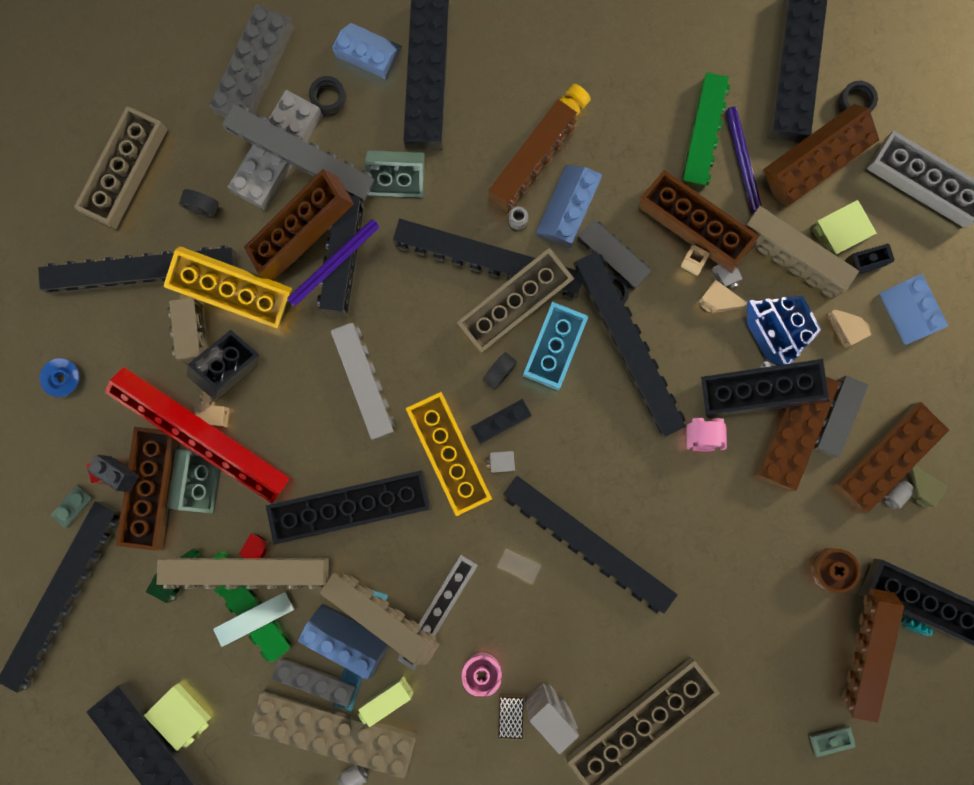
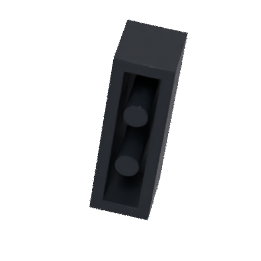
(501, 421)

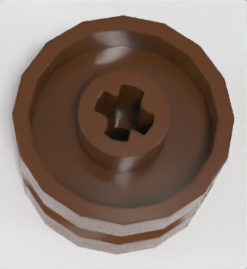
(846, 570)

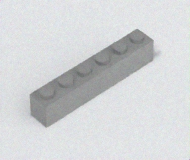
(362, 381)
(444, 599)

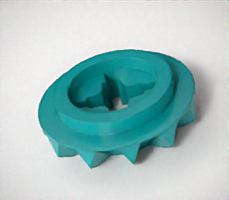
(917, 627)

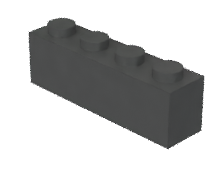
(617, 257)
(840, 416)
(314, 682)

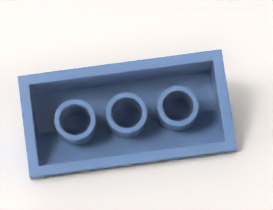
(569, 205)
(343, 641)

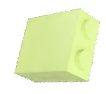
(844, 228)
(385, 702)
(178, 717)

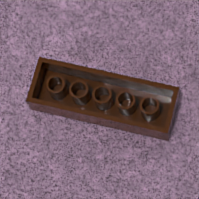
(821, 154)
(533, 156)
(698, 221)
(298, 225)
(793, 442)
(890, 457)
(144, 507)
(873, 654)

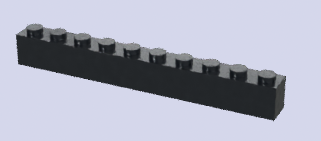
(469, 253)
(118, 272)
(629, 344)
(591, 545)
(59, 596)

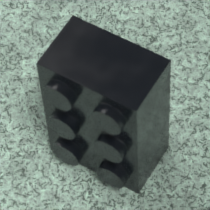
(222, 365)

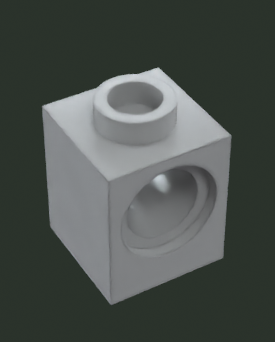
(728, 279)
(501, 462)

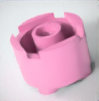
(706, 434)
(481, 686)

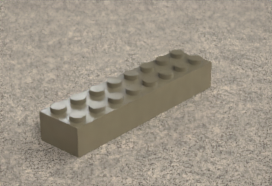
(242, 571)
(642, 725)
(332, 733)

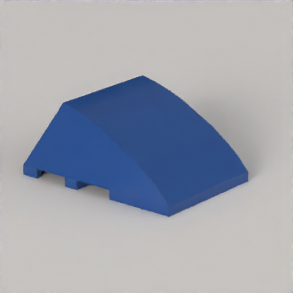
(782, 327)

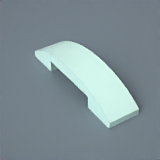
(253, 619)

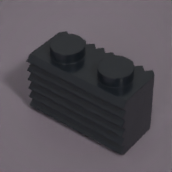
(871, 258)
(113, 473)

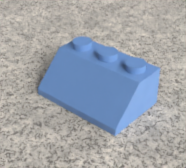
(366, 50)
(913, 309)

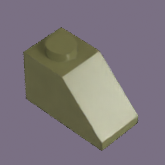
(926, 488)

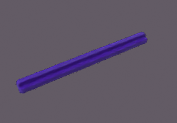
(743, 158)
(333, 262)

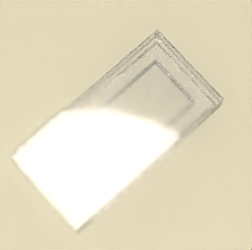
(519, 565)

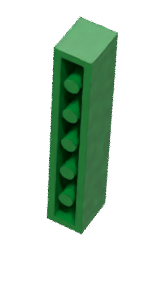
(704, 131)
(268, 637)

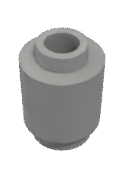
(518, 212)
(899, 494)
(354, 776)

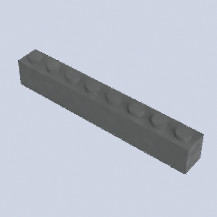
(294, 150)

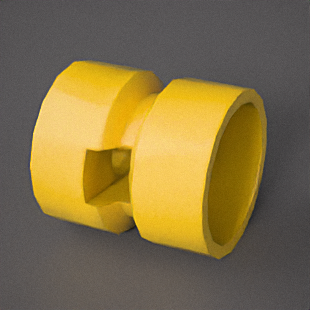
(576, 98)

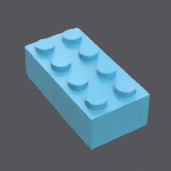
(555, 346)

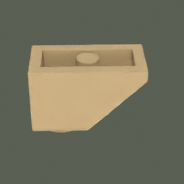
(720, 299)
(849, 327)

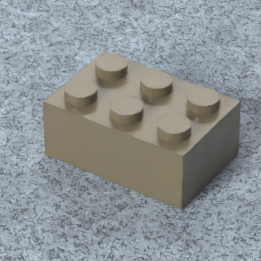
(187, 329)

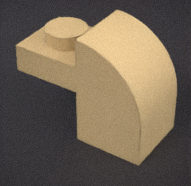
(695, 260)
(209, 413)

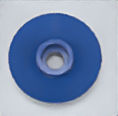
(51, 375)

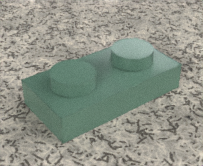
(72, 506)
(832, 741)

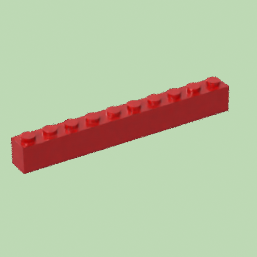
(196, 434)

